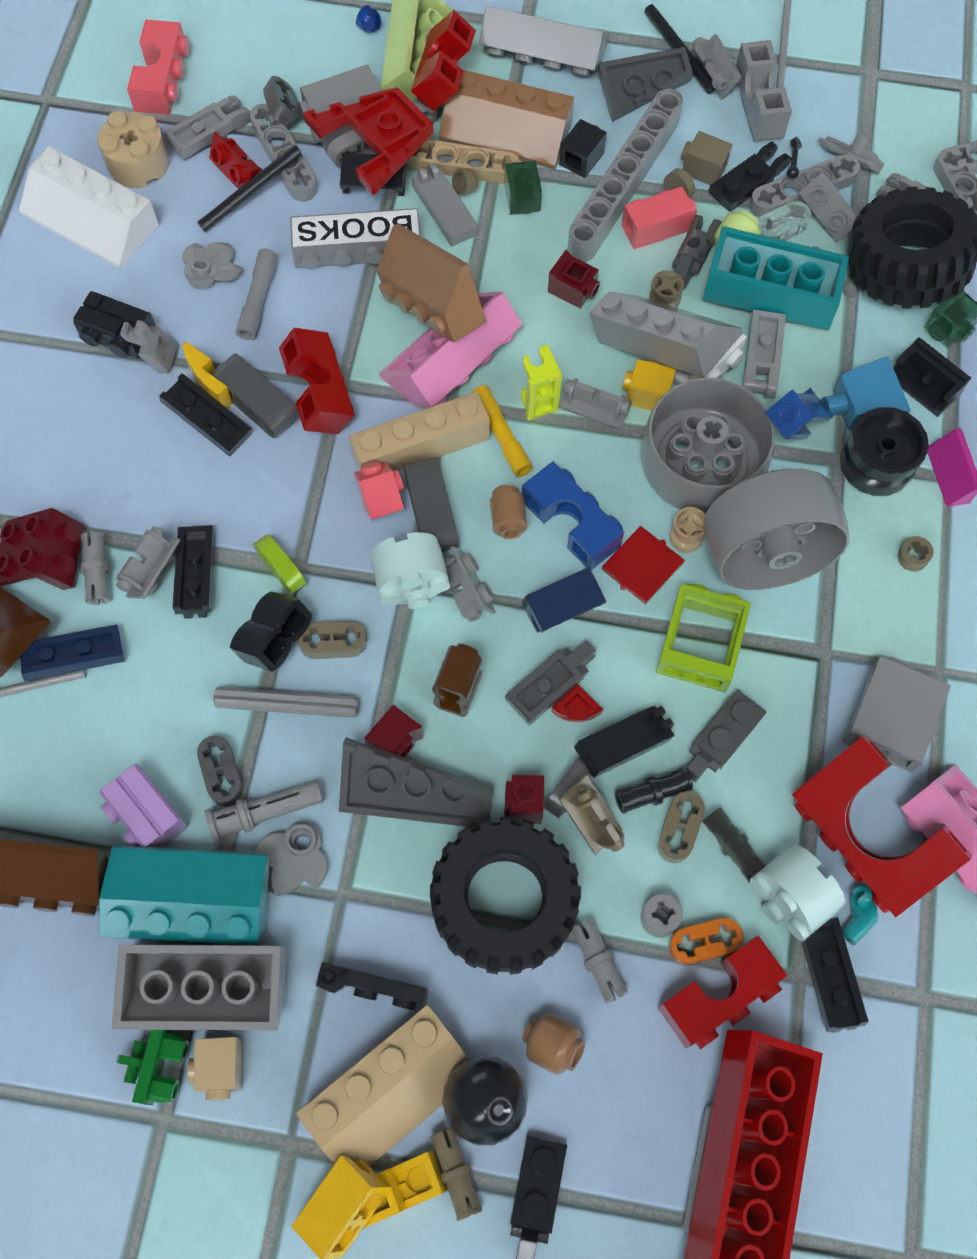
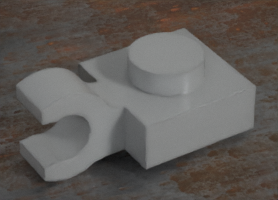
(155, 344)

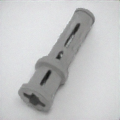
(246, 814)

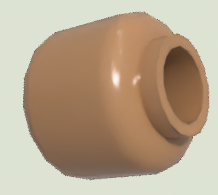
(554, 1043)

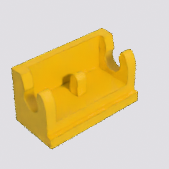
(340, 1208)

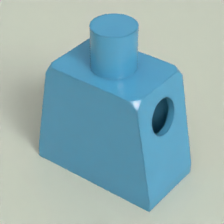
(865, 390)

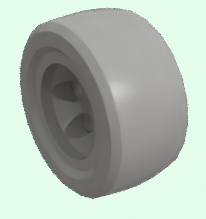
(706, 417)
(776, 529)

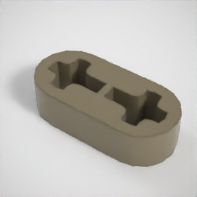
(335, 645)
(672, 824)

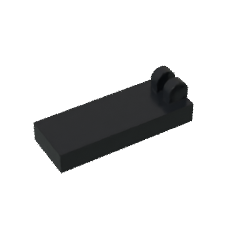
(206, 415)
(194, 571)
(625, 740)
(834, 978)

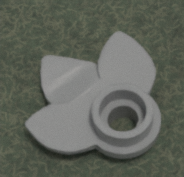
(209, 264)
(292, 864)

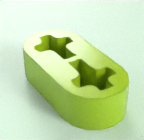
(279, 564)

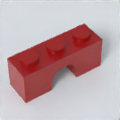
(438, 72)
(325, 402)
(752, 975)

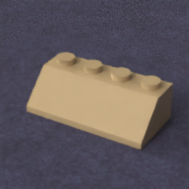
(385, 1092)

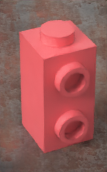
(658, 217)

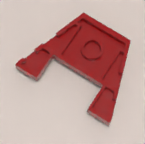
(386, 124)

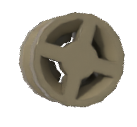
(667, 283)

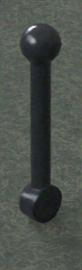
(793, 171)

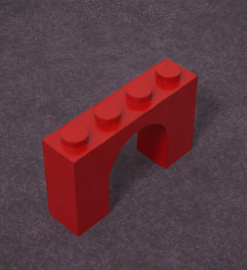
(894, 880)

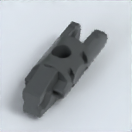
(694, 249)

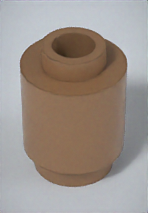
(508, 512)

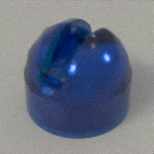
(368, 19)

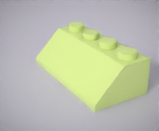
(406, 41)

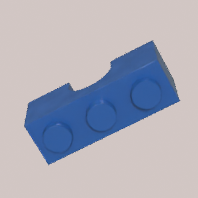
(556, 493)

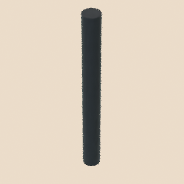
(676, 42)
(249, 188)

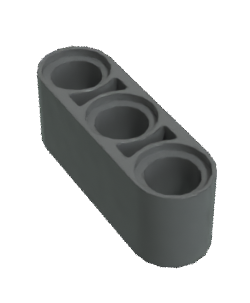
(256, 396)
(431, 501)

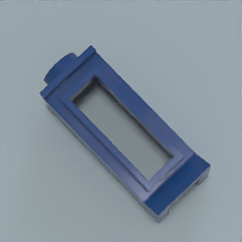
(795, 411)

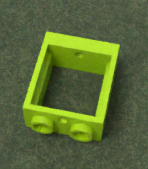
(693, 668)

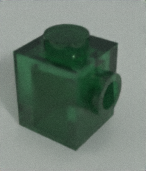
(522, 187)
(953, 320)

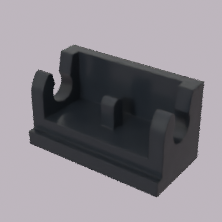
(348, 177)
(930, 377)

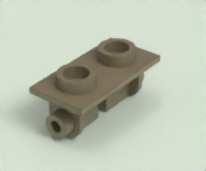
(592, 816)

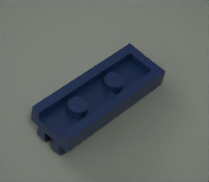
(72, 653)

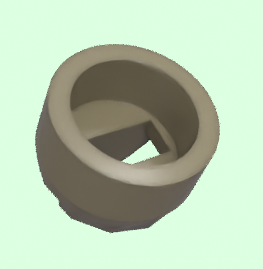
(465, 181)

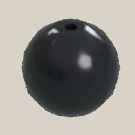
(485, 1100)

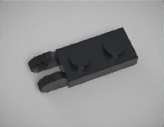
(752, 173)

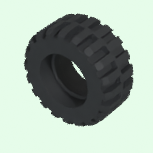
(915, 219)
(515, 844)

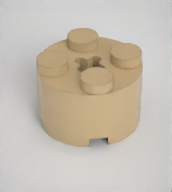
(133, 149)

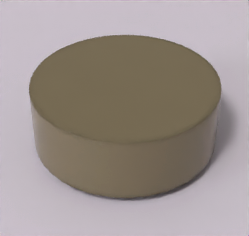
(679, 178)

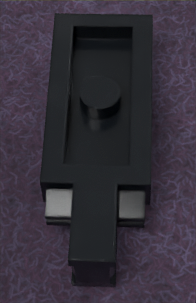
(367, 986)
(536, 1194)

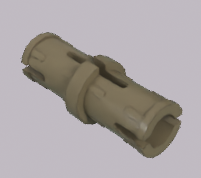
(456, 1174)

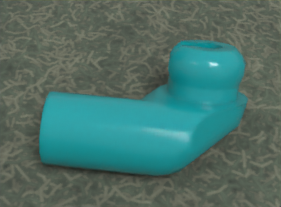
(863, 914)

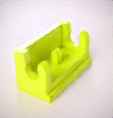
(542, 386)

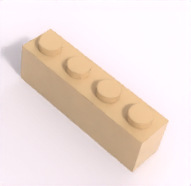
(423, 434)

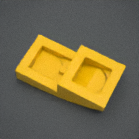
(200, 368)
(410, 1185)

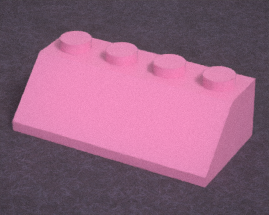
(437, 365)
(953, 803)

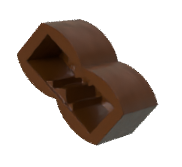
(457, 680)

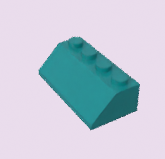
(776, 277)
(185, 895)

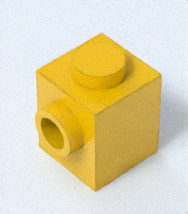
(648, 383)

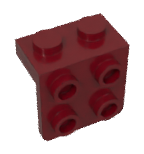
(40, 547)

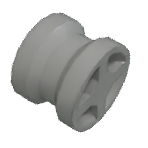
(654, 919)

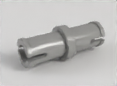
(94, 568)
(599, 961)

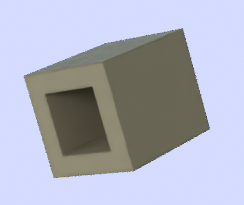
(706, 157)

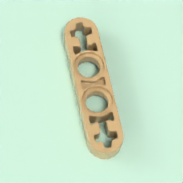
(462, 155)

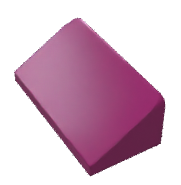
(954, 468)

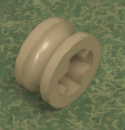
(919, 545)

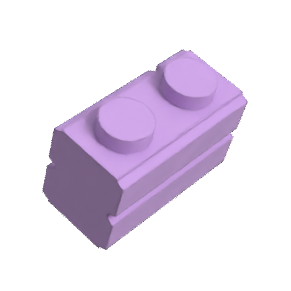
(141, 809)

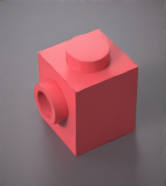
(379, 489)

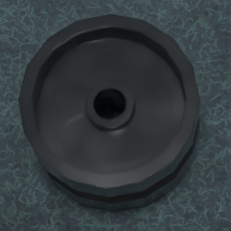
(884, 451)

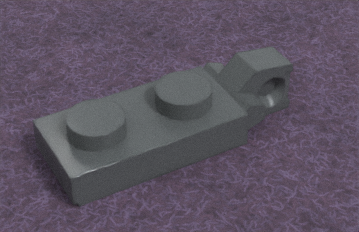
(550, 682)
(724, 734)

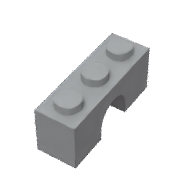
(765, 105)

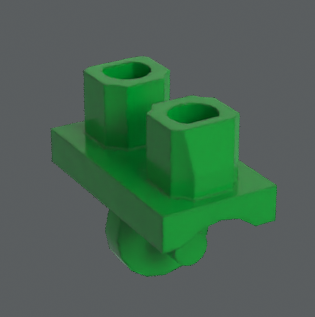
(150, 1084)

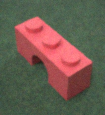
(155, 86)

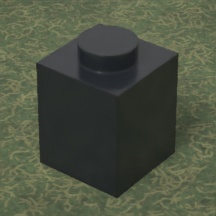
(582, 148)

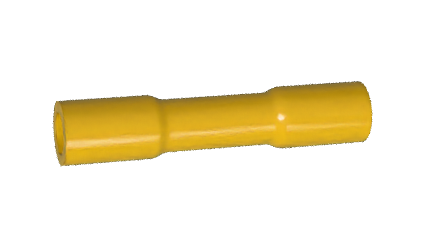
(510, 446)

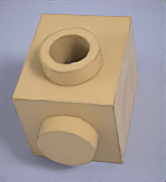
(216, 1067)

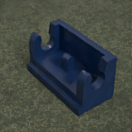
(563, 600)

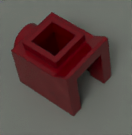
(573, 280)
(395, 732)
(524, 798)

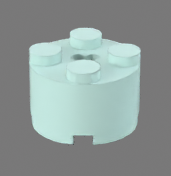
(409, 570)
(798, 892)

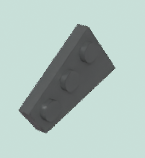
(637, 79)

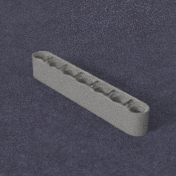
(624, 175)

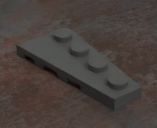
(401, 788)

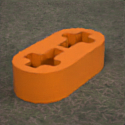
(703, 932)

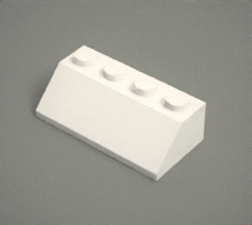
(86, 208)

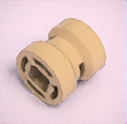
(691, 522)

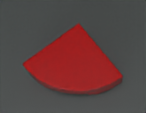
(577, 706)

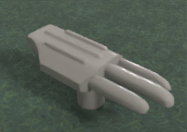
(856, 150)

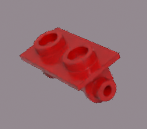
(232, 160)

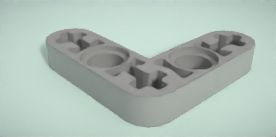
(961, 173)

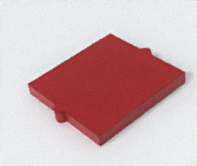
(643, 564)

